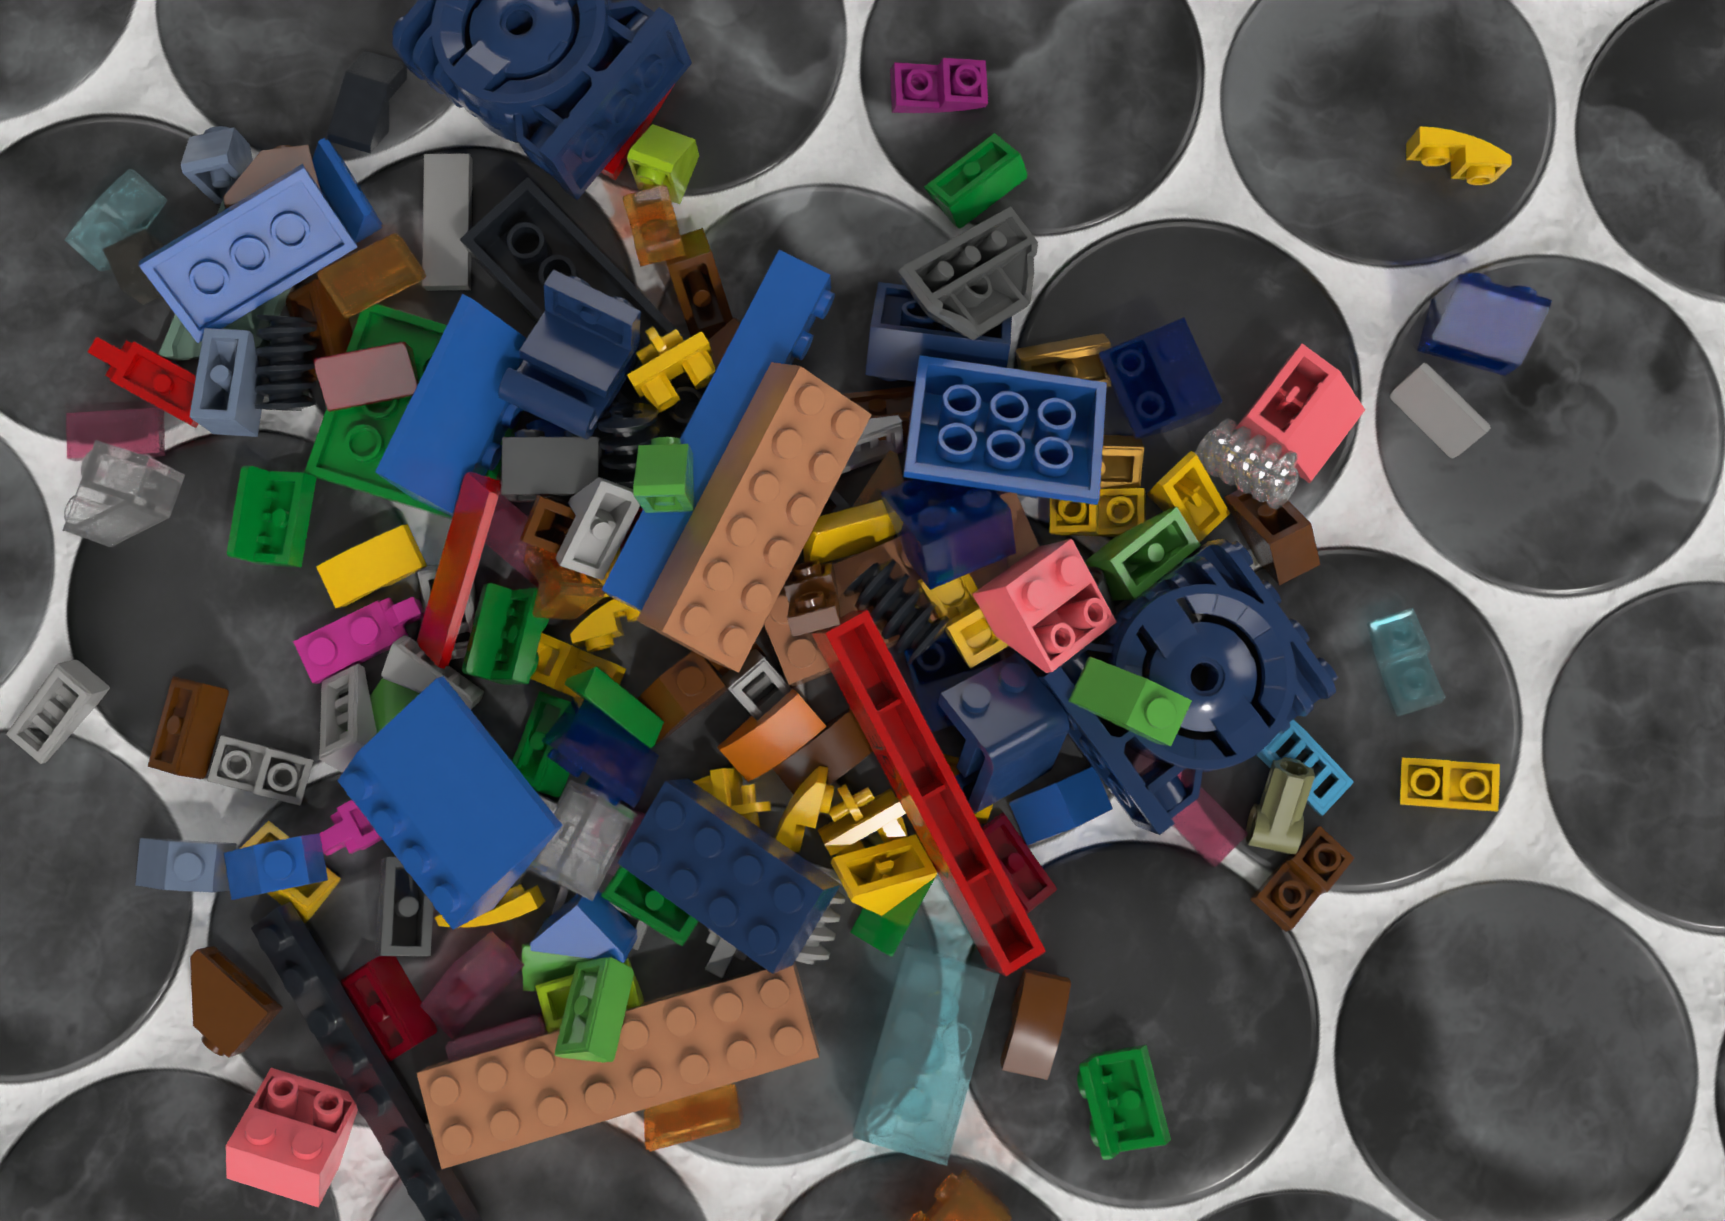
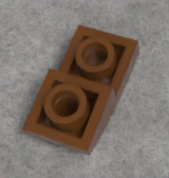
(812, 597)
(836, 747)
(1302, 878)
(1036, 1024)

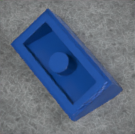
(344, 192)

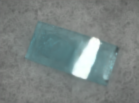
(117, 214)
(1404, 662)

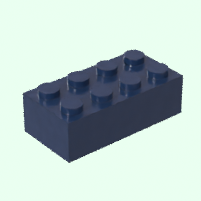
(729, 874)

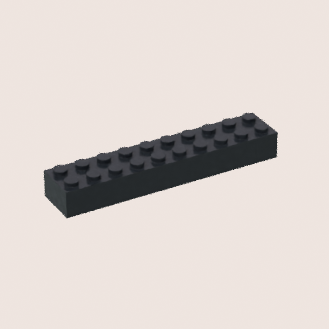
(532, 237)

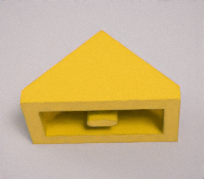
(1193, 493)
(884, 873)

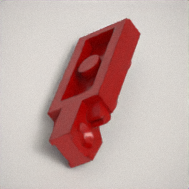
(148, 377)

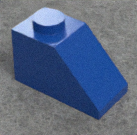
(275, 866)

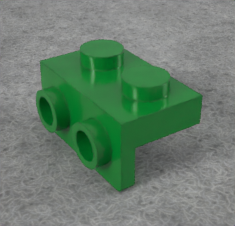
(271, 517)
(504, 636)
(1123, 1101)

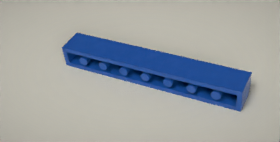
(771, 331)

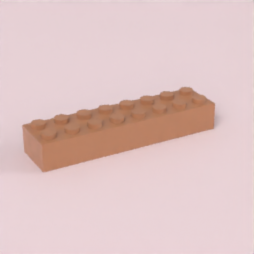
(662, 1055)

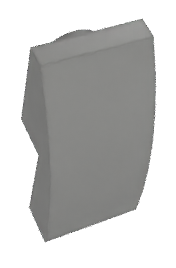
(260, 770)

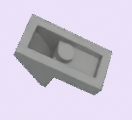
(601, 522)

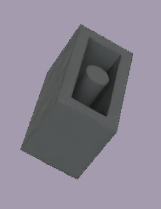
(548, 465)
(402, 914)

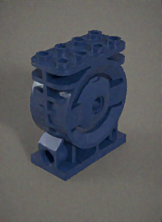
(547, 90)
(1284, 680)

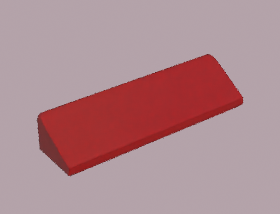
(458, 566)

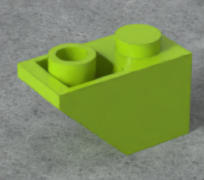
(663, 159)

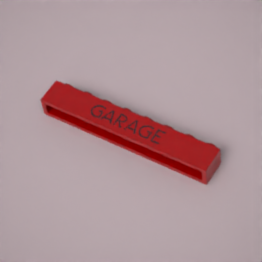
(929, 792)

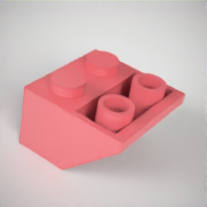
(1305, 410)
(1046, 605)
(291, 1137)

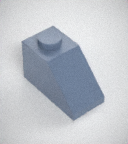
(216, 160)
(226, 384)
(183, 865)

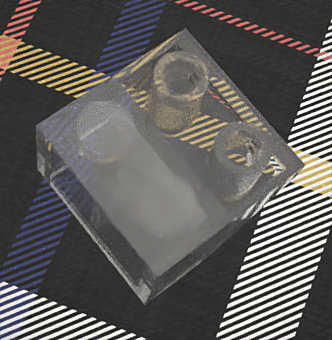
(120, 495)
(586, 842)

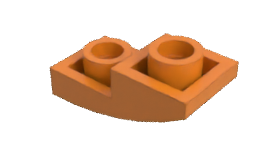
(773, 738)

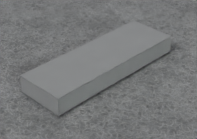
(446, 220)

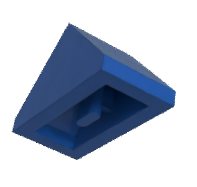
(1060, 806)
(586, 930)

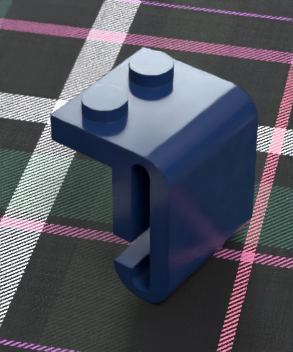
(574, 356)
(1008, 727)

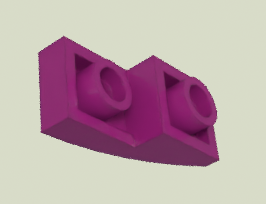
(940, 87)

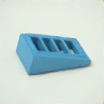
(1316, 754)

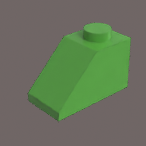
(664, 476)
(1144, 554)
(1130, 701)

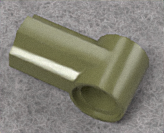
(1279, 817)

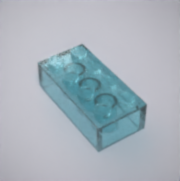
(925, 1054)

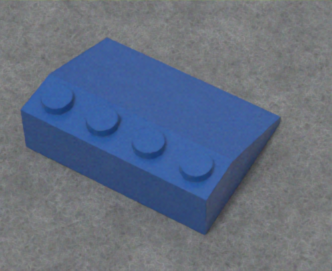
(456, 410)
(1006, 430)
(449, 804)

